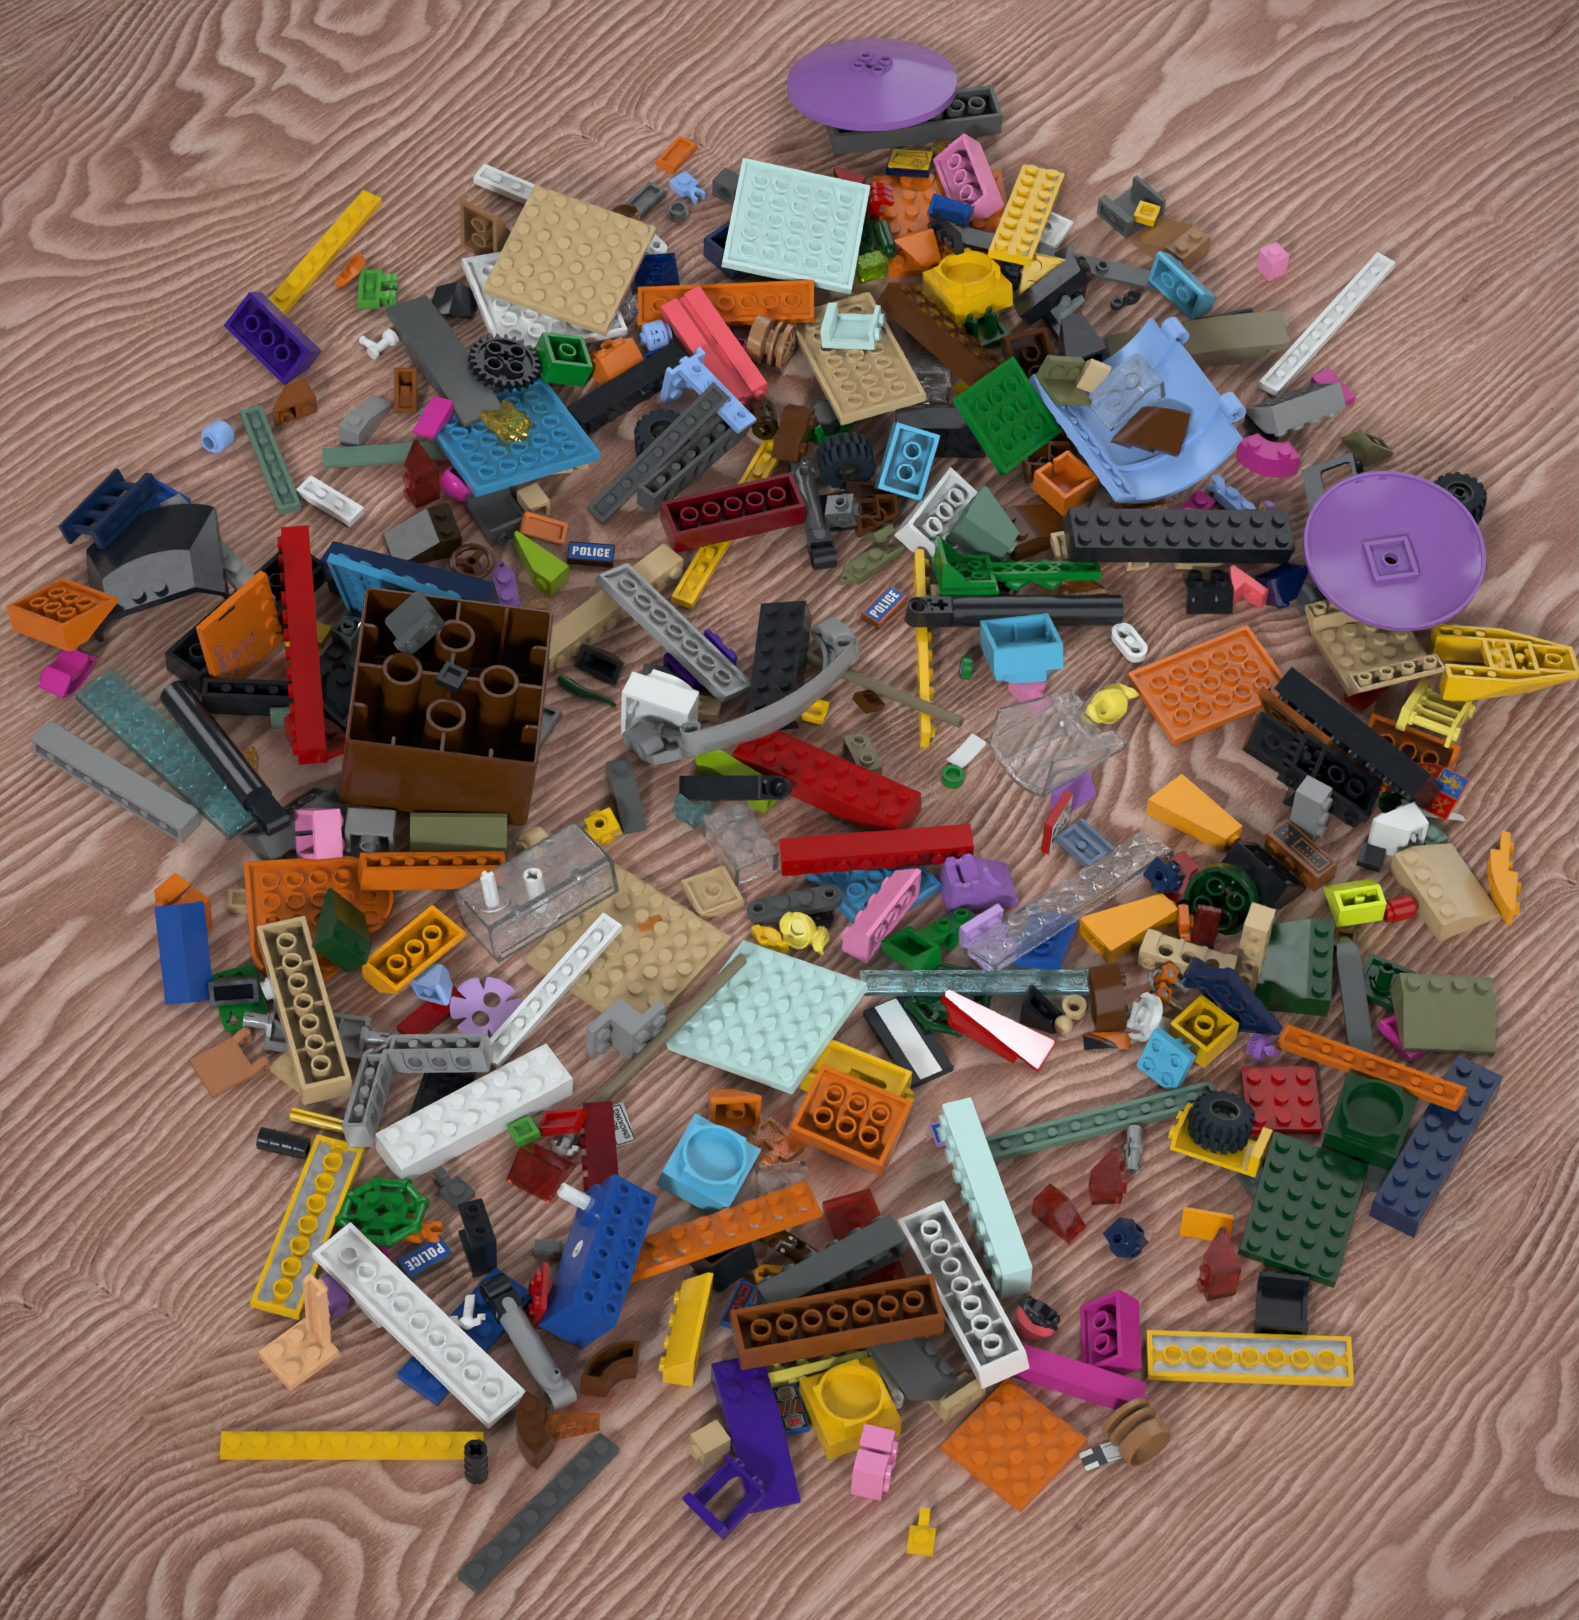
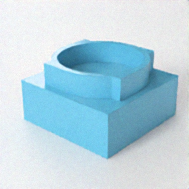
(1021, 647)
(708, 1165)

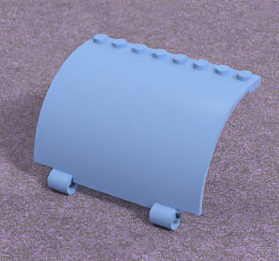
(1209, 437)

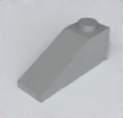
(363, 421)

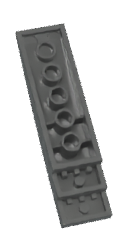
(441, 358)

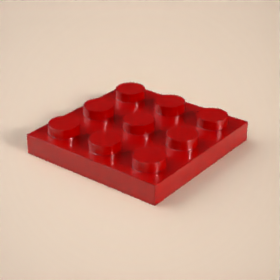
(1282, 1099)

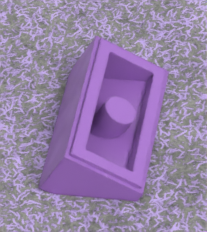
(1082, 790)

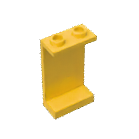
(1244, 1161)

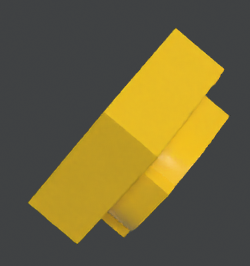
(968, 285)
(845, 1401)

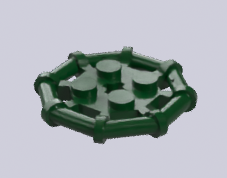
(937, 1009)

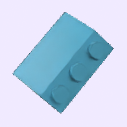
(1180, 286)

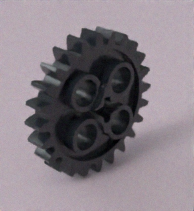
(504, 363)

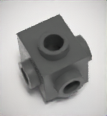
(843, 510)

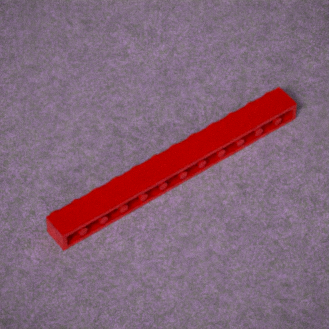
(303, 647)

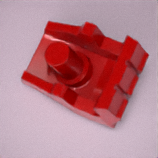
(878, 195)

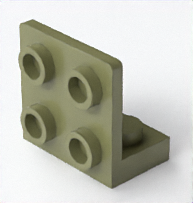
(1059, 378)

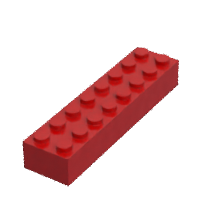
(833, 782)

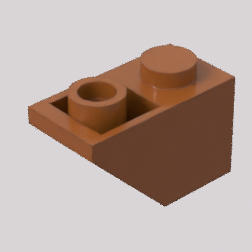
(294, 402)

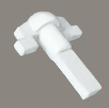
(467, 1321)

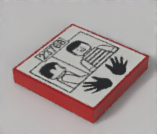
(1056, 821)

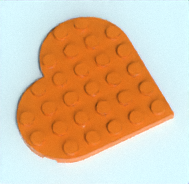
(298, 888)

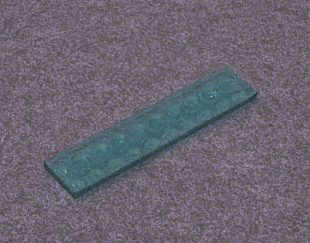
(164, 750)

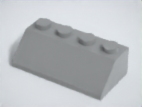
(1297, 408)

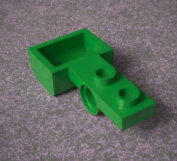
(922, 948)

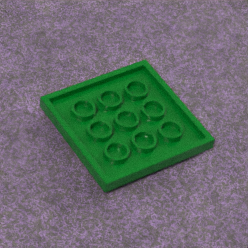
(1006, 415)

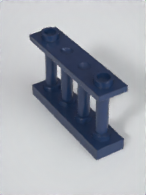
(118, 517)

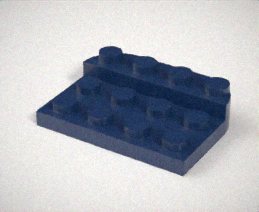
(1232, 996)

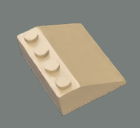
(1444, 889)

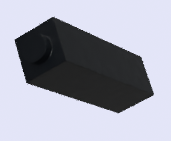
(1049, 290)

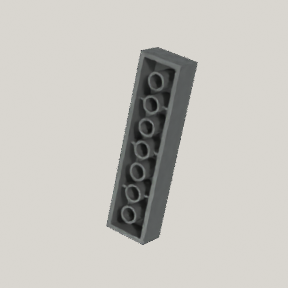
(971, 112)

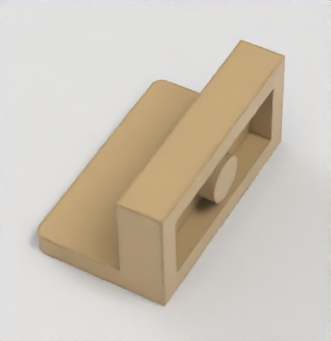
(958, 1397)

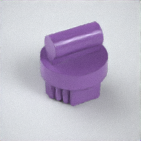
(1261, 1046)

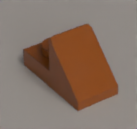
(405, 390)

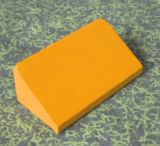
(1204, 1223)

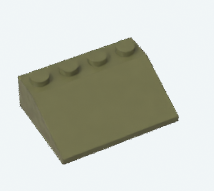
(1445, 1013)

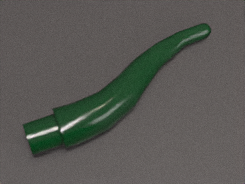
(580, 691)

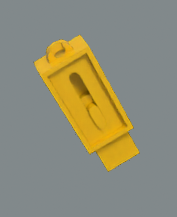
(864, 1067)

